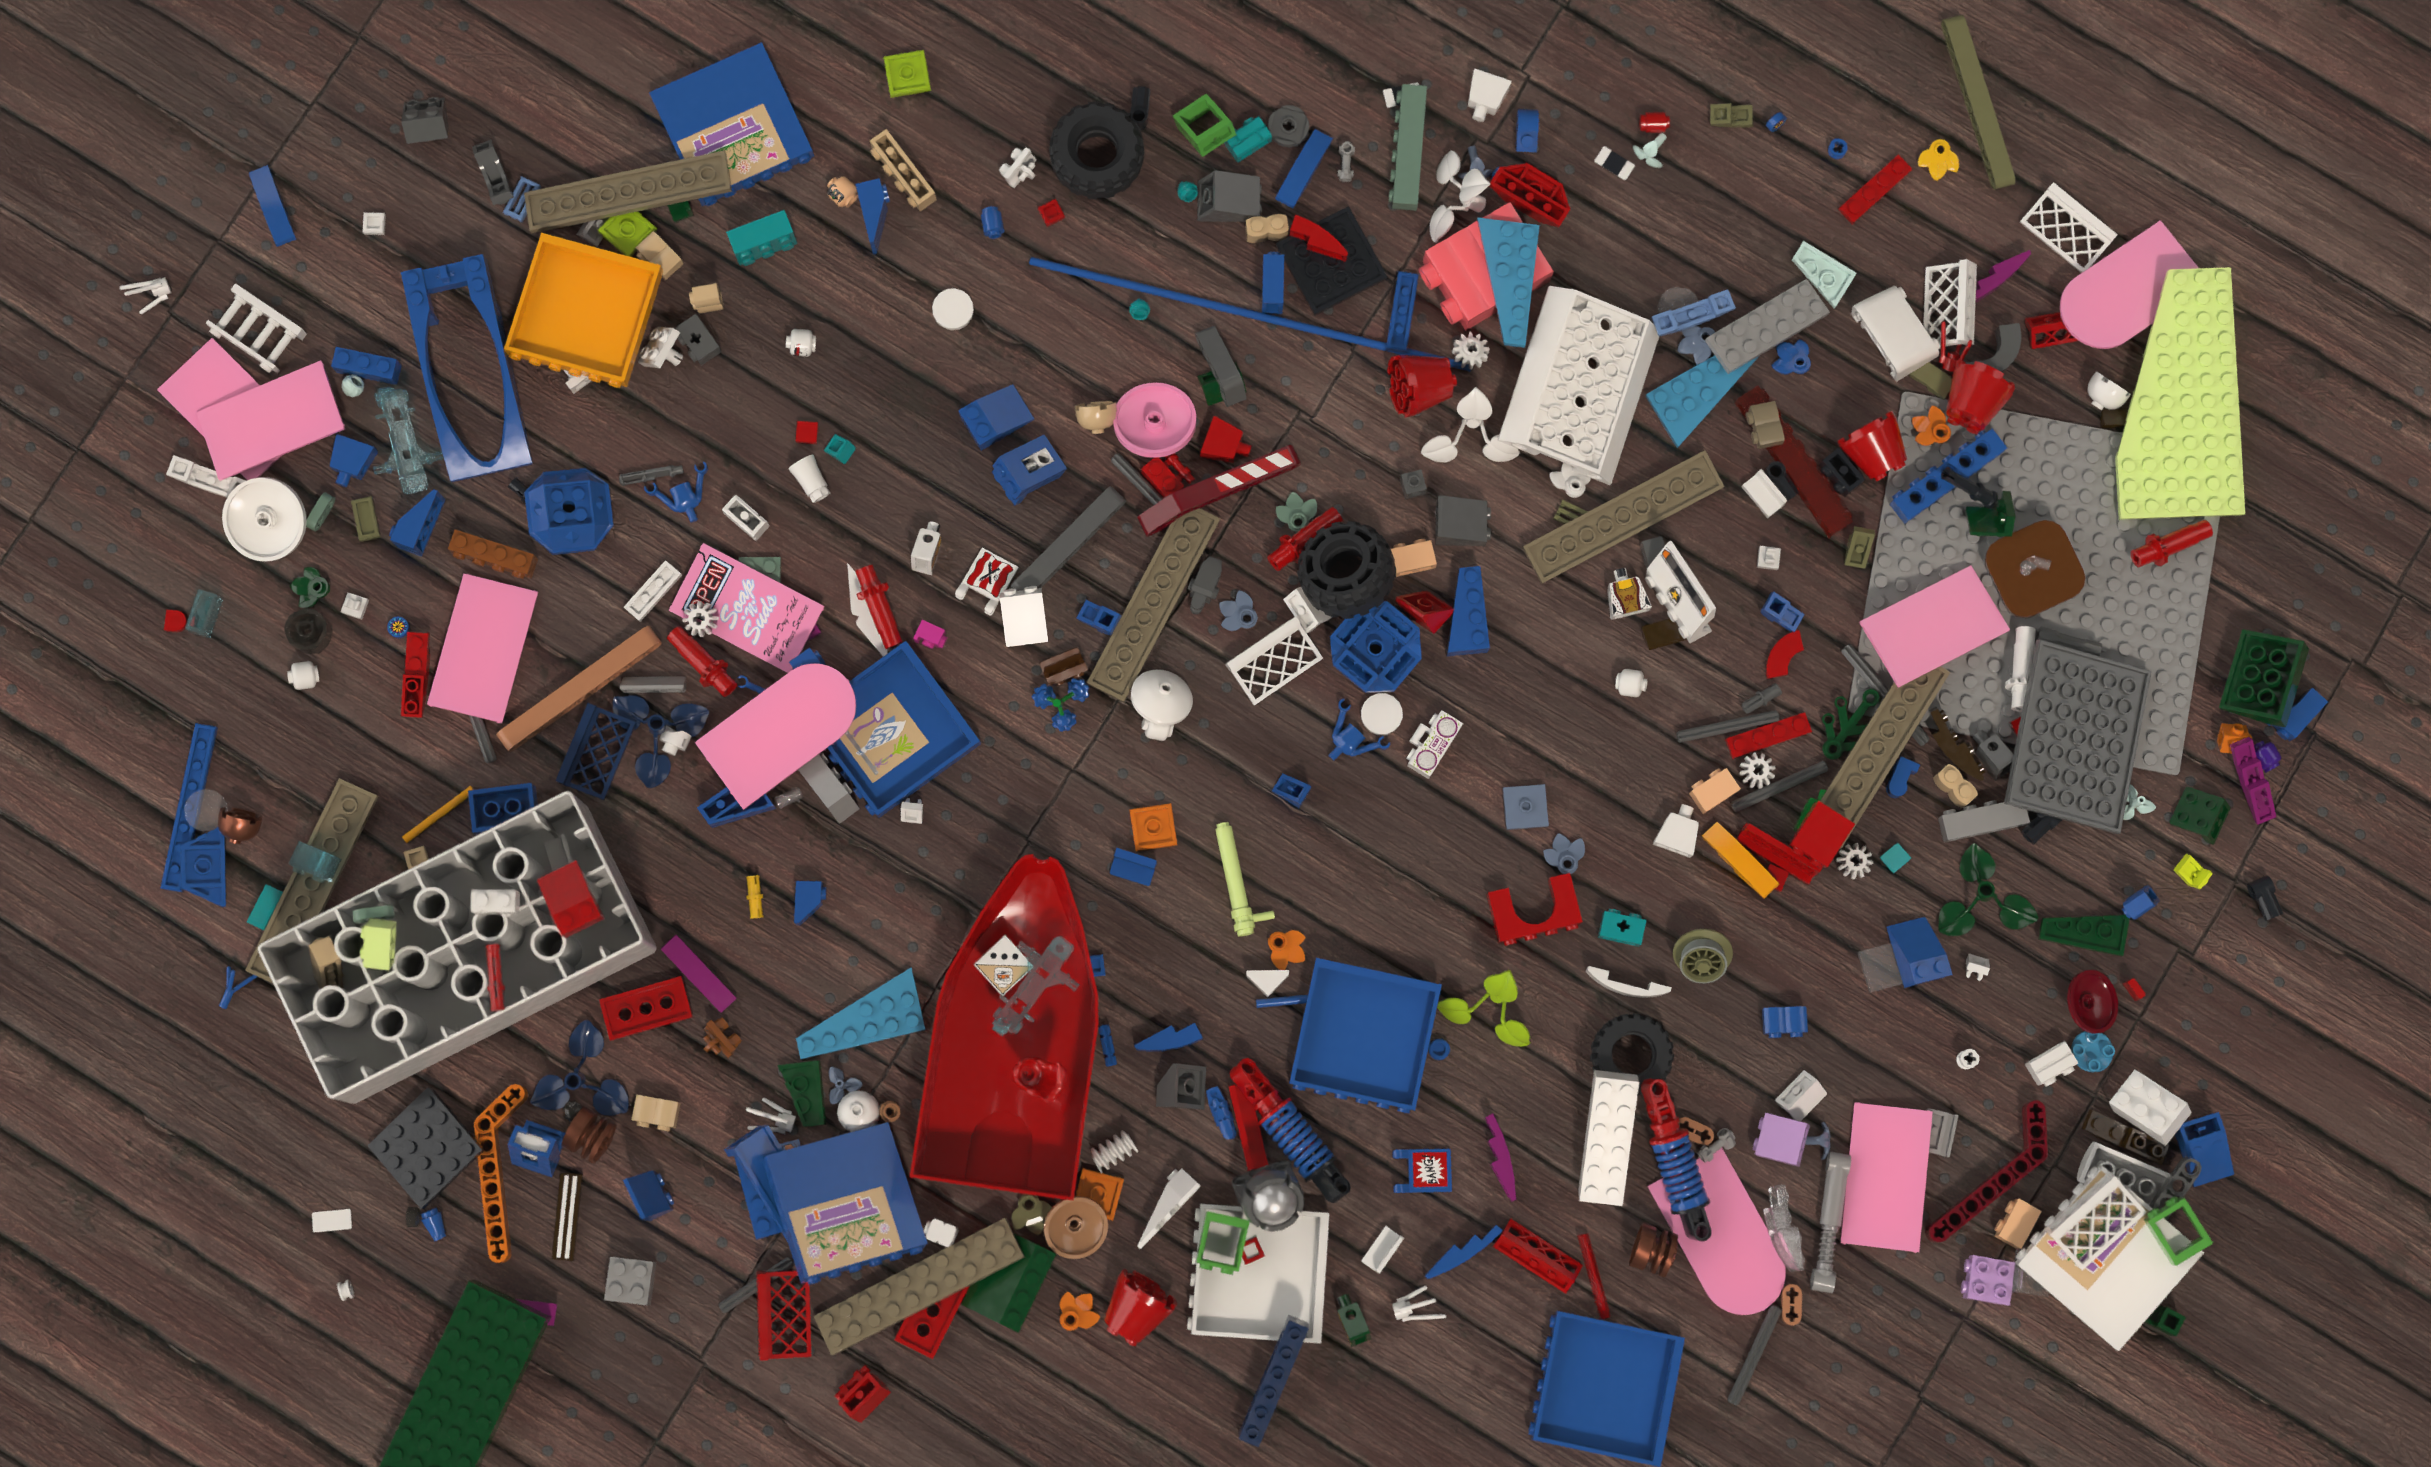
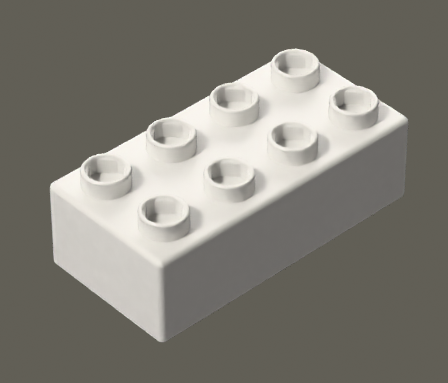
(437, 989)

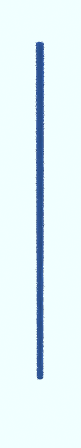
(1229, 309)

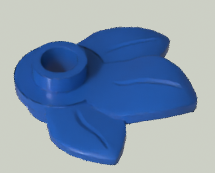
(1790, 355)

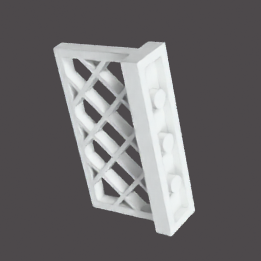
(2082, 217)
(1966, 301)
(1264, 645)
(2080, 1211)

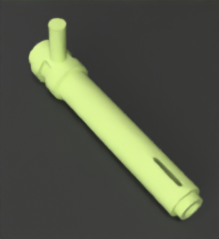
(1241, 912)

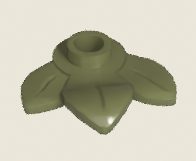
(1031, 1217)

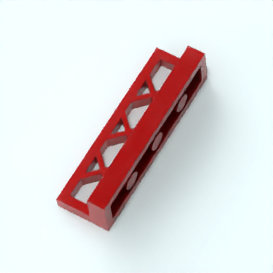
(2044, 324)
(1248, 1129)
(1536, 1258)

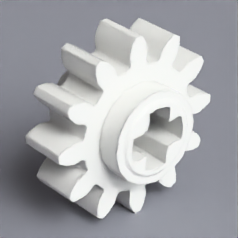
(1462, 350)

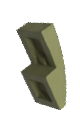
(1731, 116)
(1934, 379)

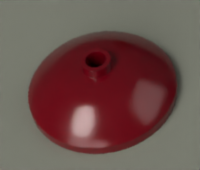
(2092, 1001)

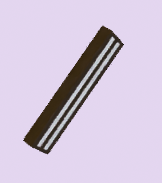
(567, 1216)

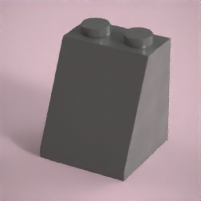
(1228, 197)
(1461, 522)

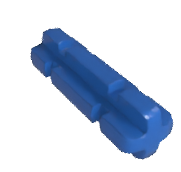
(1107, 1045)

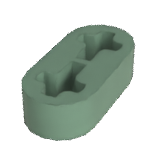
(320, 511)
(380, 912)

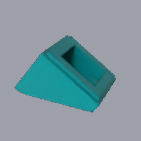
(840, 448)
(1895, 858)

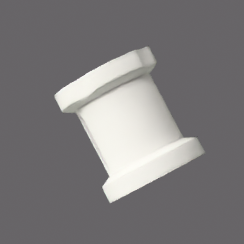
(1971, 1054)

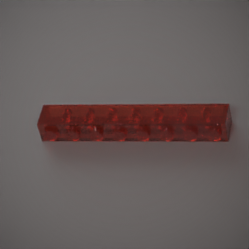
(1802, 471)

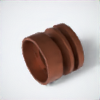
(592, 1137)
(1653, 1250)

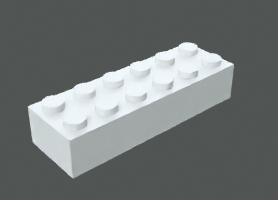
(1608, 1137)

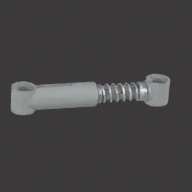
(1837, 1170)

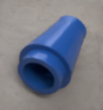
(434, 1224)

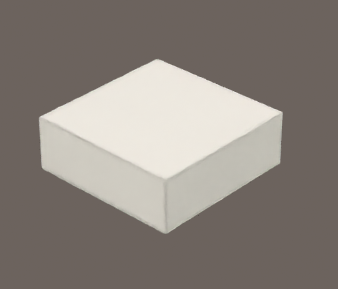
(374, 223)

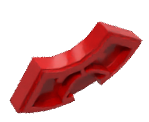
(1782, 653)

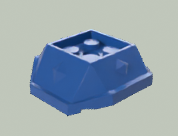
(572, 531)
(1398, 643)

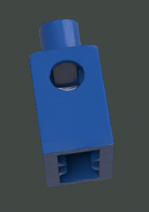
(351, 459)

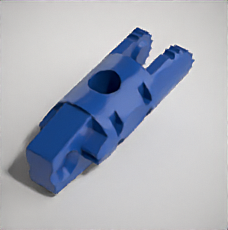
(1221, 1112)

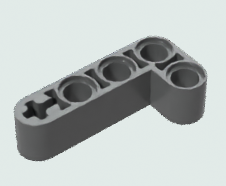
(1221, 365)

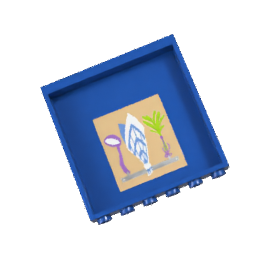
(900, 732)

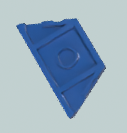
(205, 867)

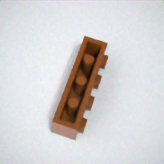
(494, 554)

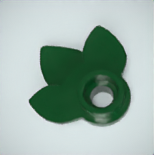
(307, 587)

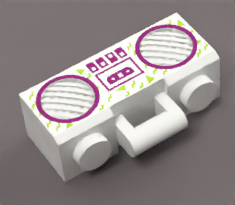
(1441, 735)

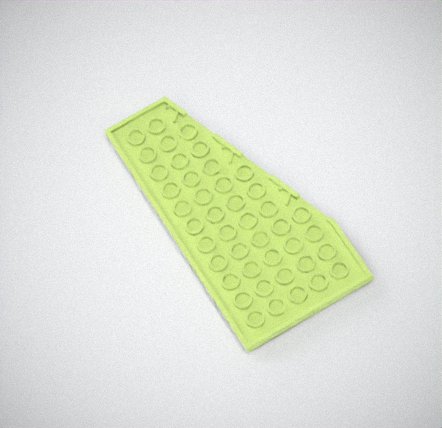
(2184, 417)

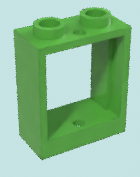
(1204, 142)
(1226, 1220)
(2191, 1249)

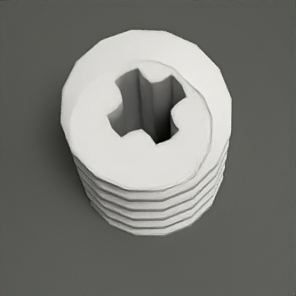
(1113, 1150)

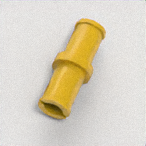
(754, 897)

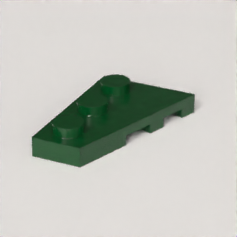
(806, 1090)

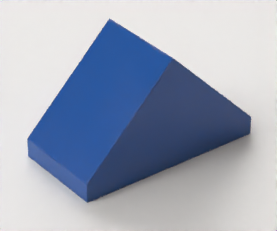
(1291, 790)

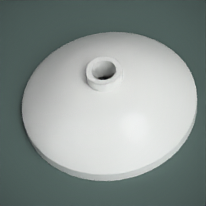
(1160, 705)

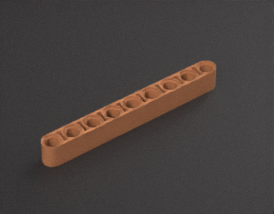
(579, 688)

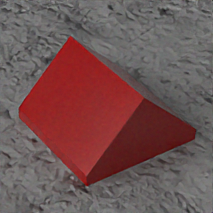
(1425, 609)

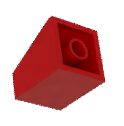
(1821, 835)

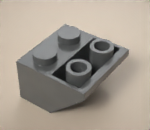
(425, 120)

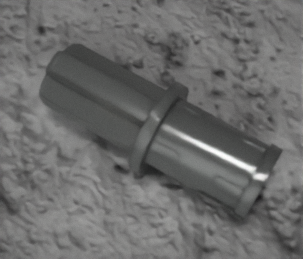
(1761, 698)

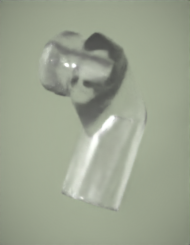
(2032, 563)

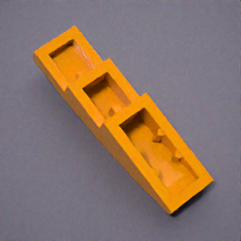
(1740, 860)

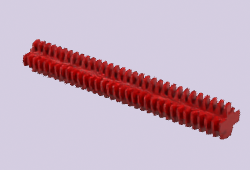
(1593, 1275)

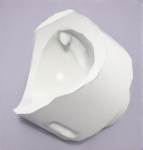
(674, 740)

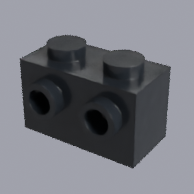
(1841, 472)

